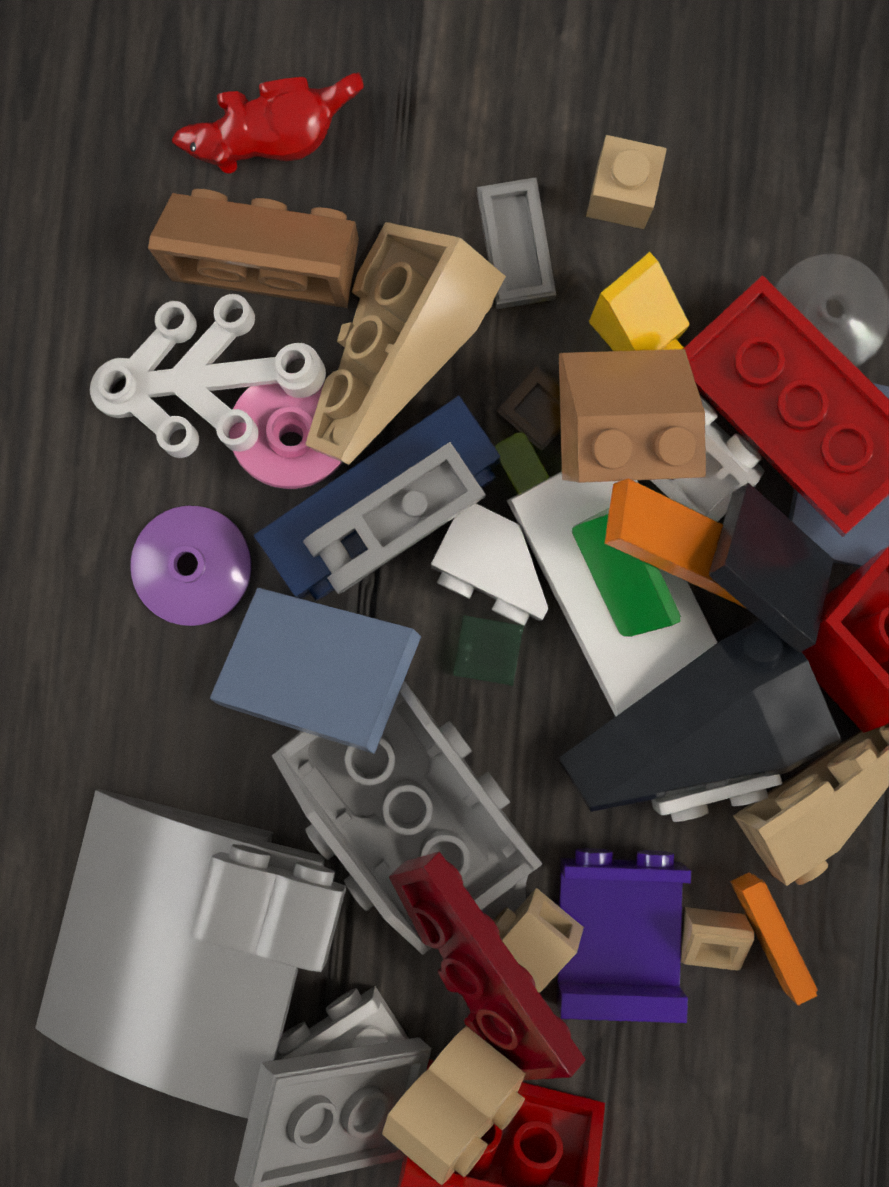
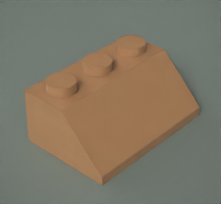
(256, 247)

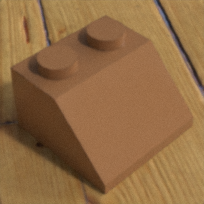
(630, 416)

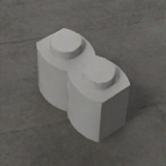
(269, 908)

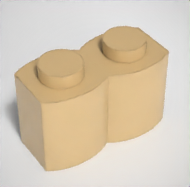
(454, 1106)

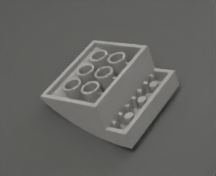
(132, 980)

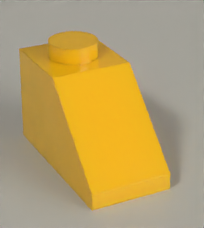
(640, 310)

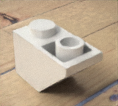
(493, 558)

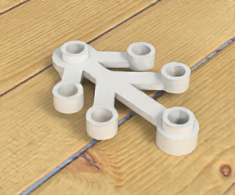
(197, 376)

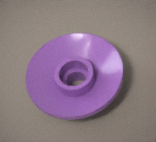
(221, 569)

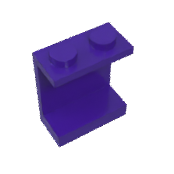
(629, 937)

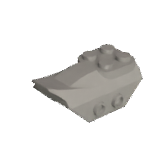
(405, 805)

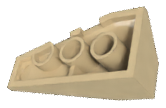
(414, 311)
(818, 807)

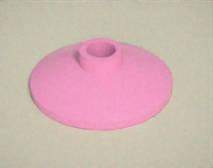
(269, 458)

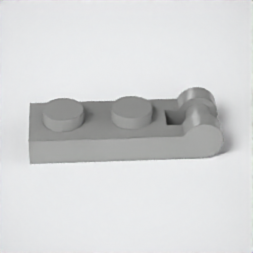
(396, 516)

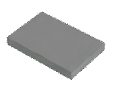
(326, 1112)

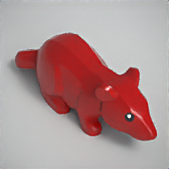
(279, 125)

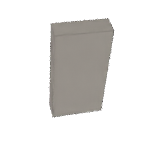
(517, 242)

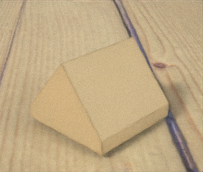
(715, 938)

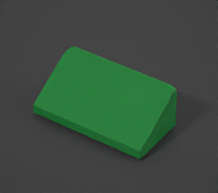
(628, 585)

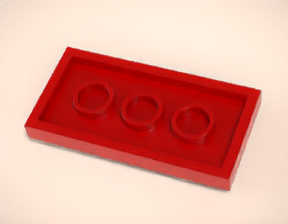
(797, 403)

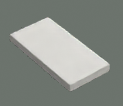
(622, 665)

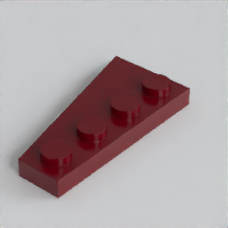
(481, 968)

